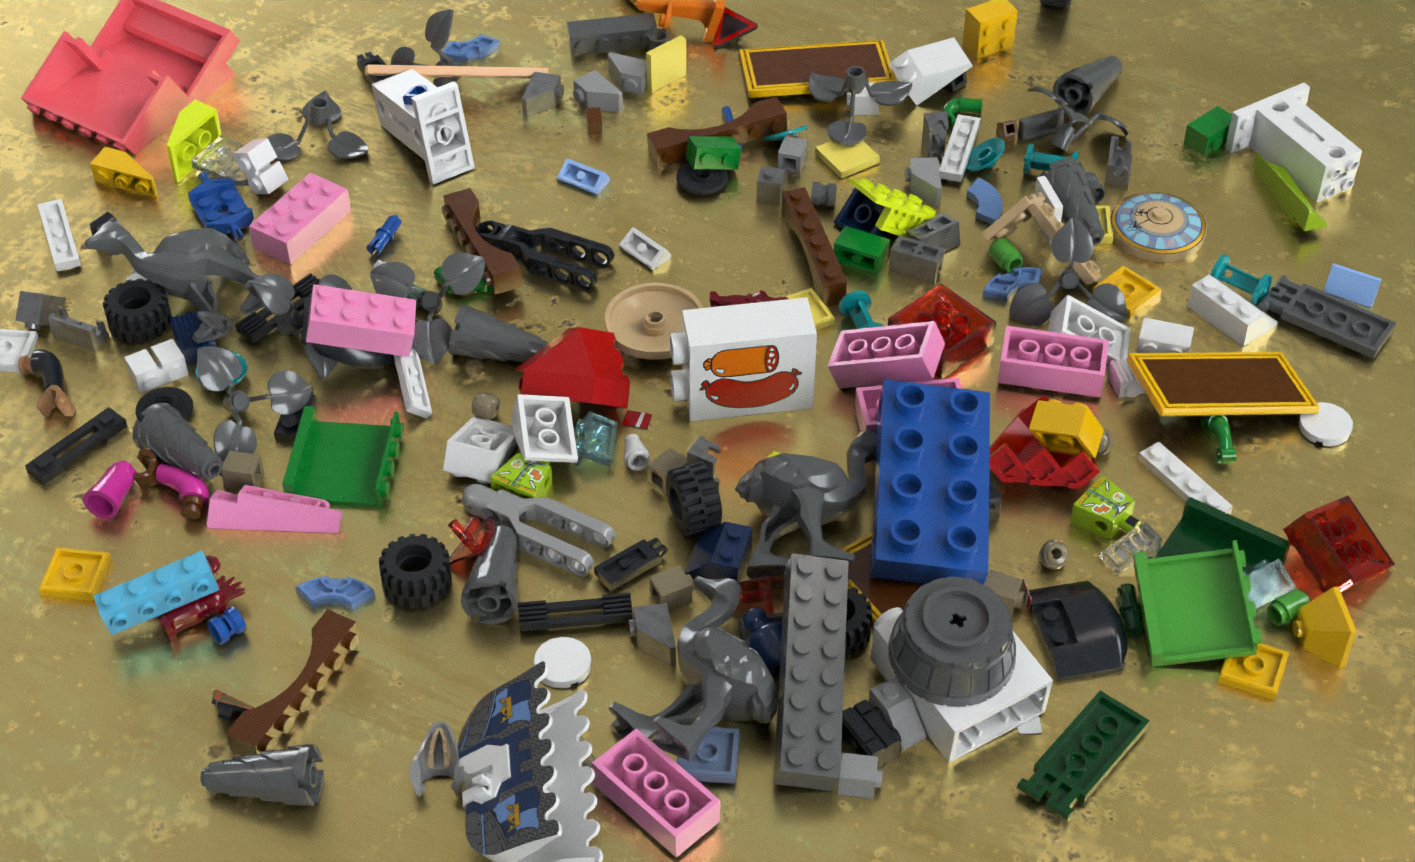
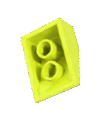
(192, 133)

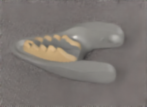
(436, 757)

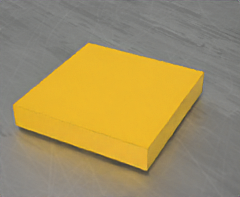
(1136, 289)
(74, 574)
(1256, 673)

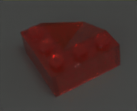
(961, 325)
(1338, 546)

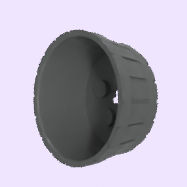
(950, 661)

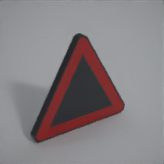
(732, 27)
(228, 704)

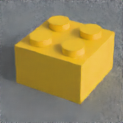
(989, 27)
(1066, 428)

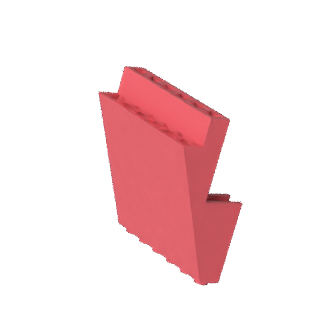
(133, 75)

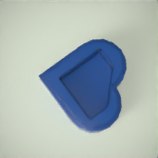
(414, 91)

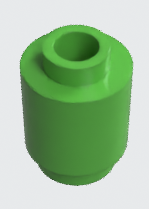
(1005, 254)
(1286, 607)

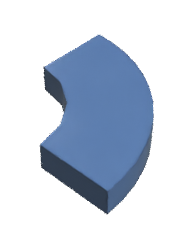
(471, 49)
(987, 200)
(1008, 284)
(344, 592)

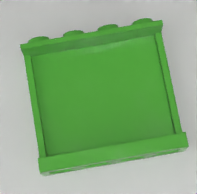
(1196, 606)

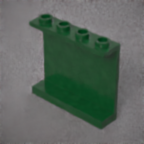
(1211, 529)

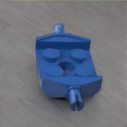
(217, 196)

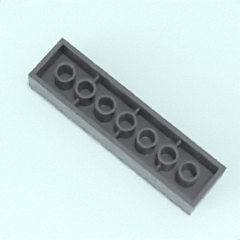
(811, 673)

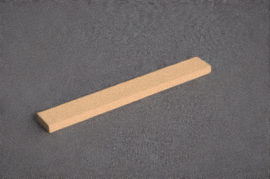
(455, 71)

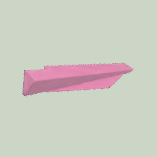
(271, 511)

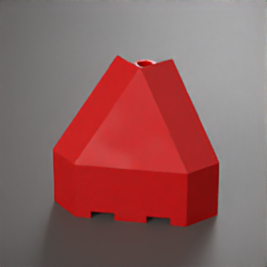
(578, 366)
(1022, 459)

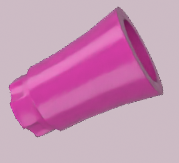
(109, 492)

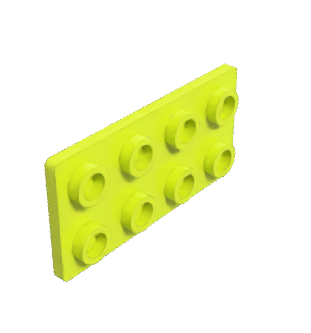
(899, 211)

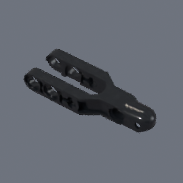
(526, 243)

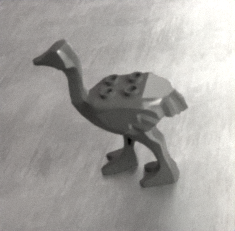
(188, 267)
(804, 494)
(720, 679)

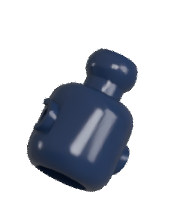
(764, 638)

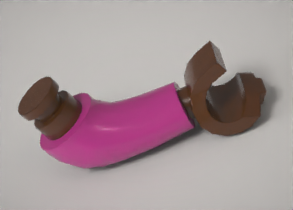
(190, 487)

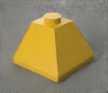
(1326, 627)

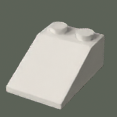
(930, 67)
(1082, 320)
(544, 428)
(479, 449)

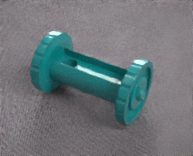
(1041, 160)
(1241, 279)
(855, 307)

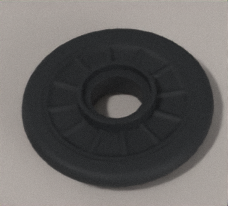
(688, 180)
(173, 396)

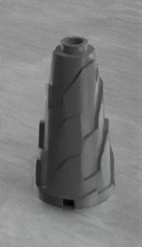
(1086, 84)
(1074, 193)
(484, 337)
(175, 441)
(493, 580)
(271, 775)

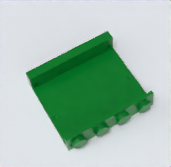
(343, 460)

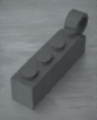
(615, 34)

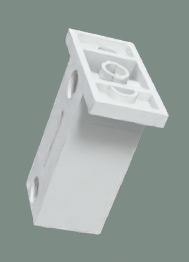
(429, 127)
(1297, 139)

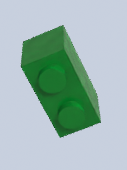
(1208, 131)
(713, 152)
(861, 250)

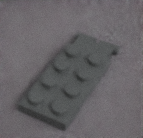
(1328, 316)

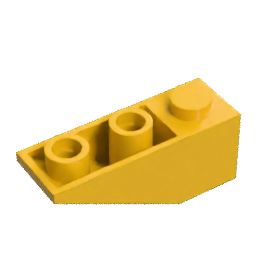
(122, 171)

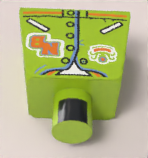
(523, 477)
(1104, 509)

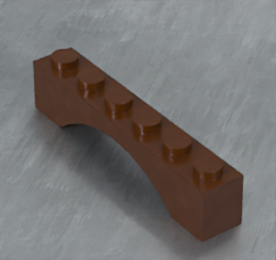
(761, 120)
(824, 267)
(501, 268)
(264, 725)

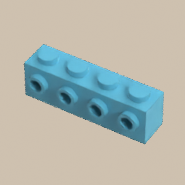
(156, 592)

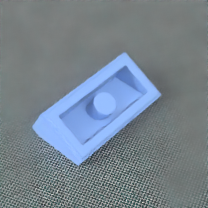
(583, 176)
(1352, 285)

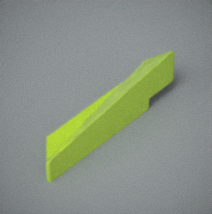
(1288, 194)

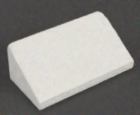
(644, 249)

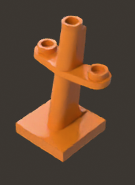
(705, 11)

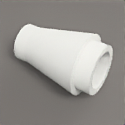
(636, 454)

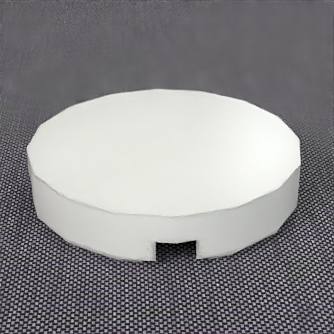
(1329, 426)
(566, 660)

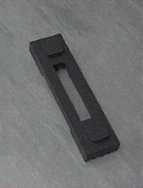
(256, 326)
(47, 466)
(616, 609)

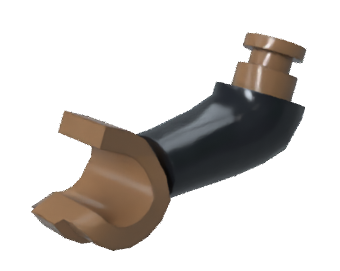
(48, 367)

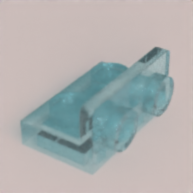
(595, 439)
(1268, 582)

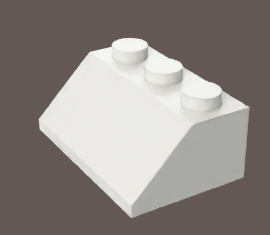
(1228, 311)

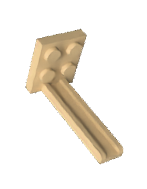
(1044, 215)

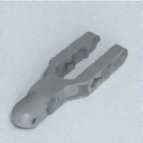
(508, 508)

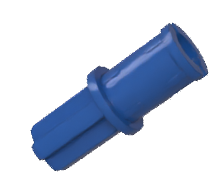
(384, 235)

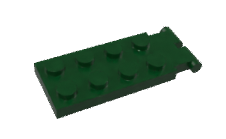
(1084, 754)

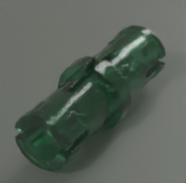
(1130, 611)

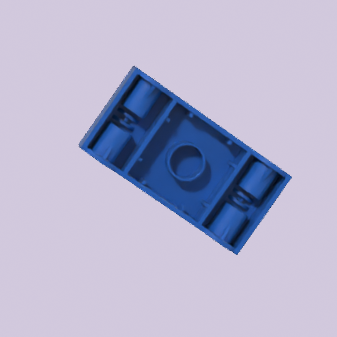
(931, 483)

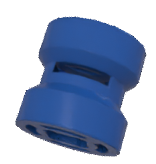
(226, 625)

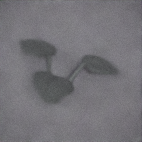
(436, 32)
(829, 87)
(320, 111)
(1065, 133)
(1068, 244)
(395, 279)
(276, 296)
(216, 371)

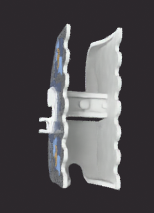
(528, 775)

